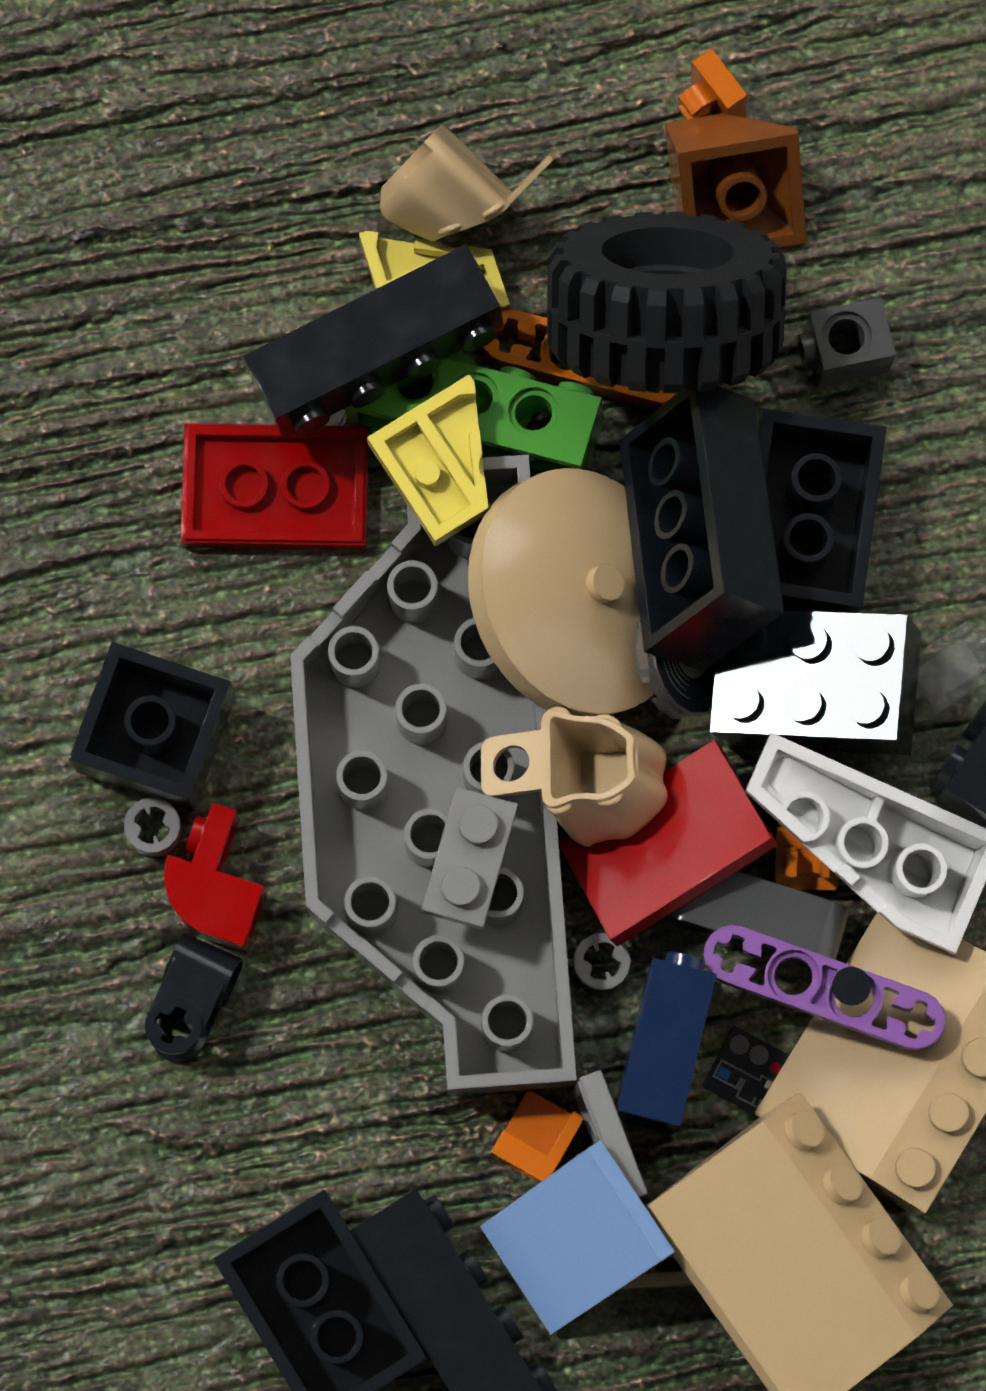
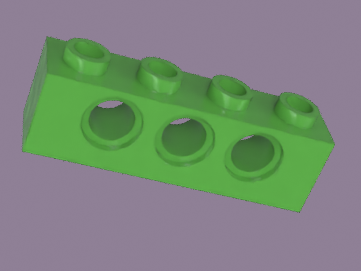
(561, 444)

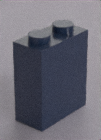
(665, 1043)

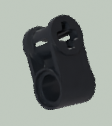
(194, 987)

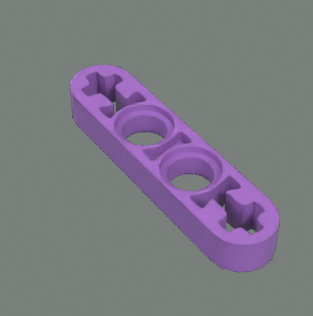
(819, 997)

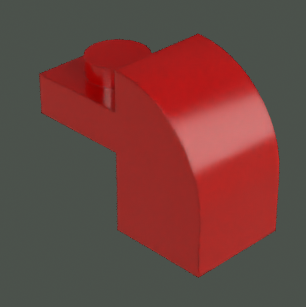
(204, 897)

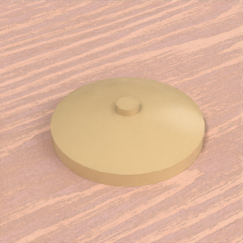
(560, 592)

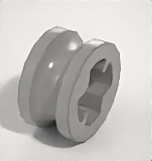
(135, 833)
(583, 968)

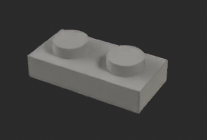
(469, 858)

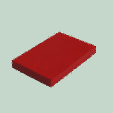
(273, 492)
(683, 851)

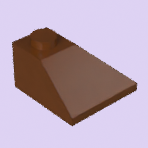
(739, 173)

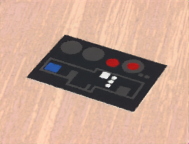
(744, 1069)

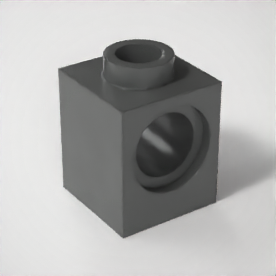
(860, 320)

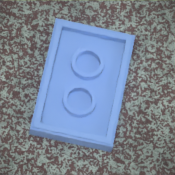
(576, 1237)

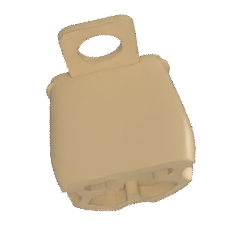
(447, 189)
(591, 771)

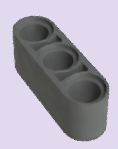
(767, 909)

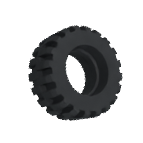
(666, 301)

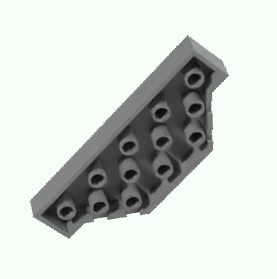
(385, 731)

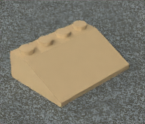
(890, 1107)
(797, 1255)

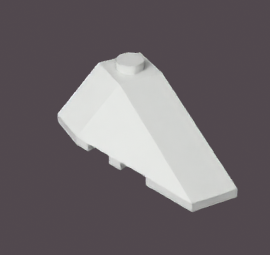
(888, 846)

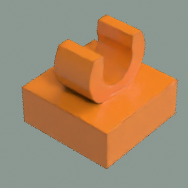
(712, 90)
(797, 866)

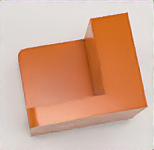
(536, 1137)

